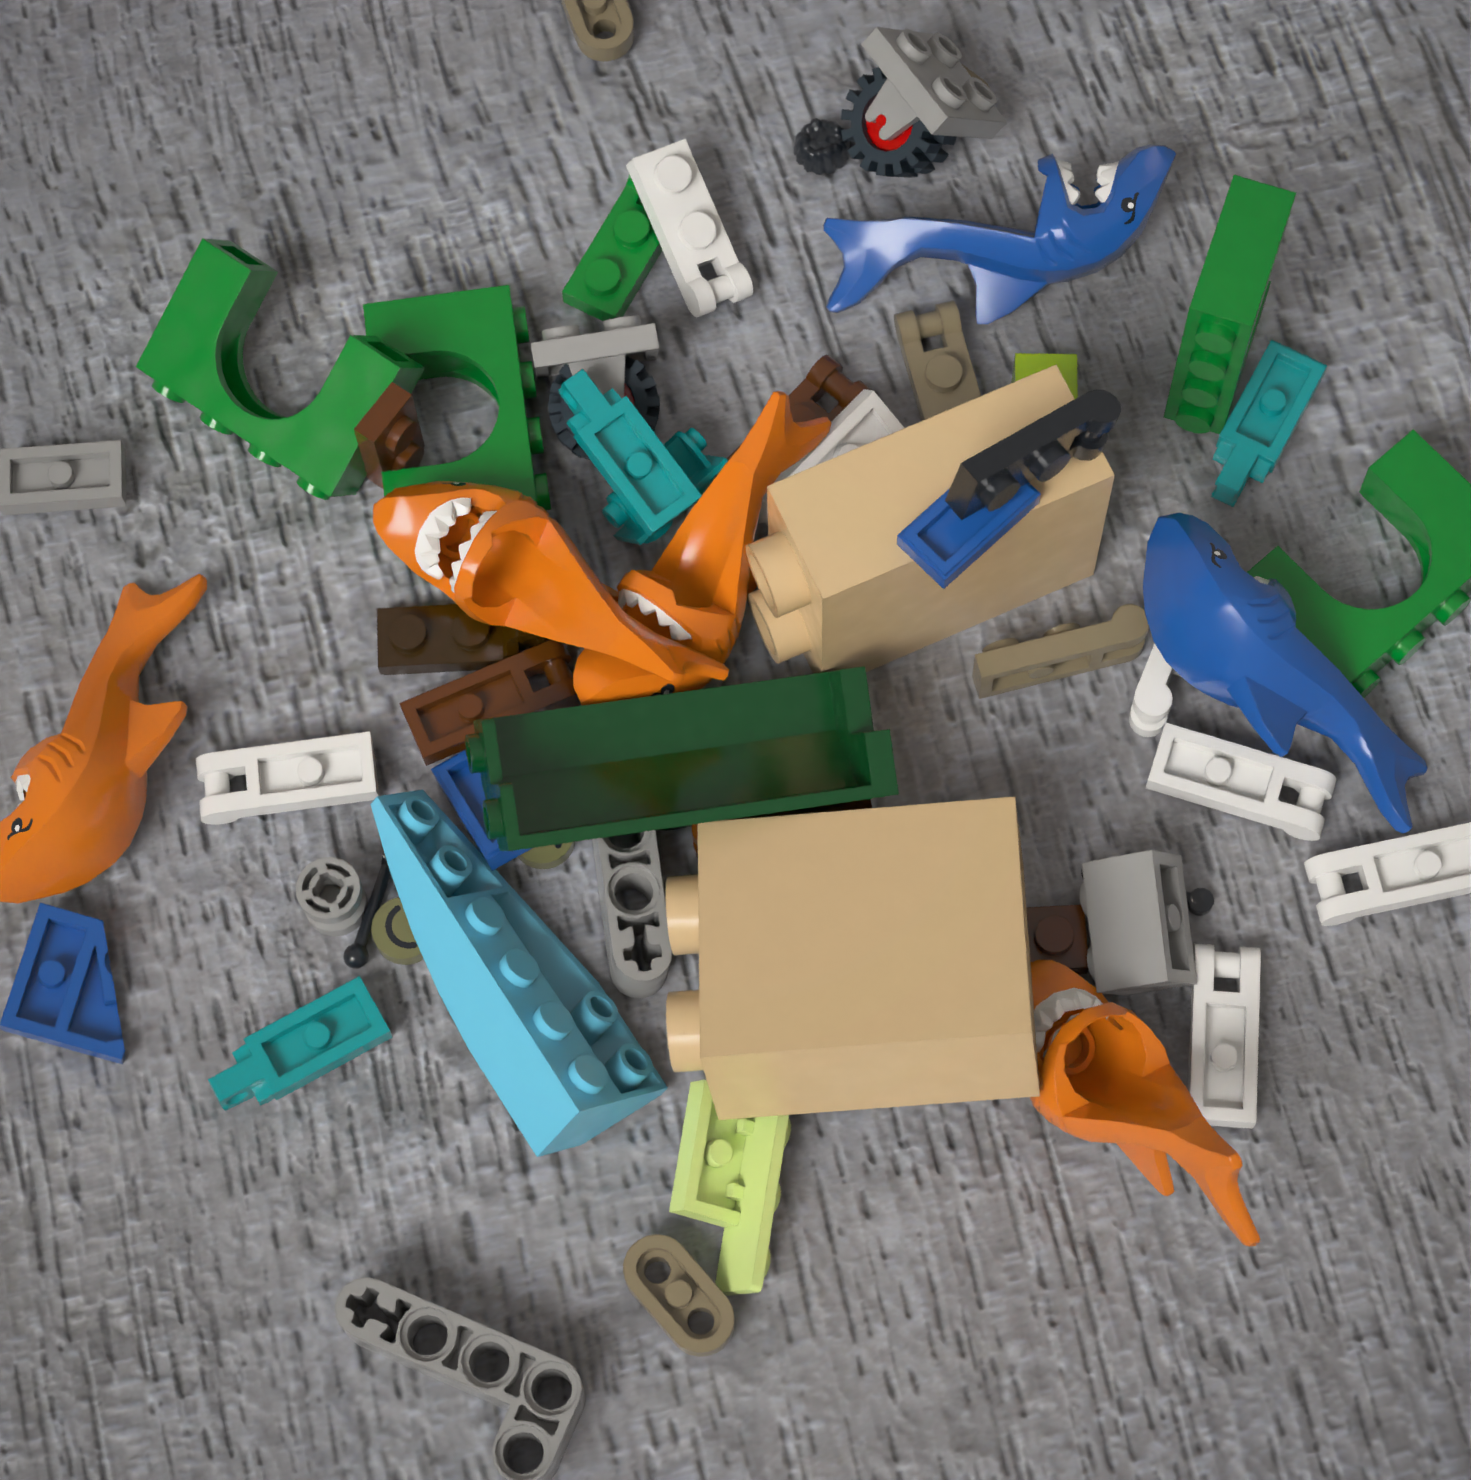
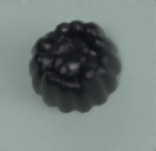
(821, 147)

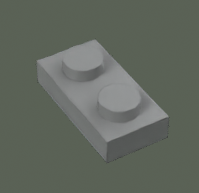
(62, 477)

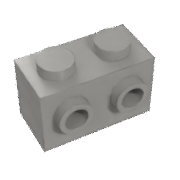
(1137, 923)

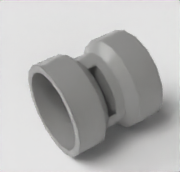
(338, 909)

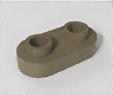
(592, 17)
(680, 1296)

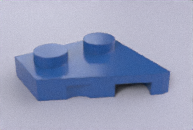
(66, 987)

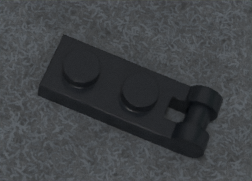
(1034, 452)

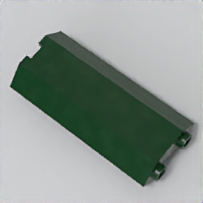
(680, 759)

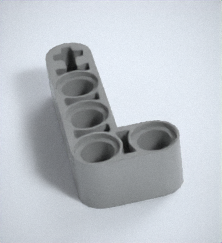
(638, 870)
(456, 1366)

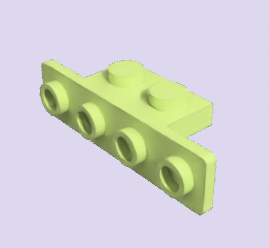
(731, 1180)

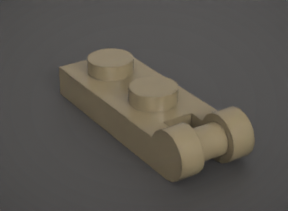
(942, 375)
(1060, 653)

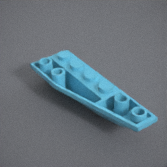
(512, 986)

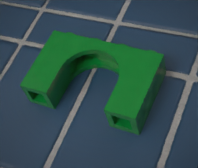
(1227, 304)
(476, 340)
(200, 360)
(1433, 512)

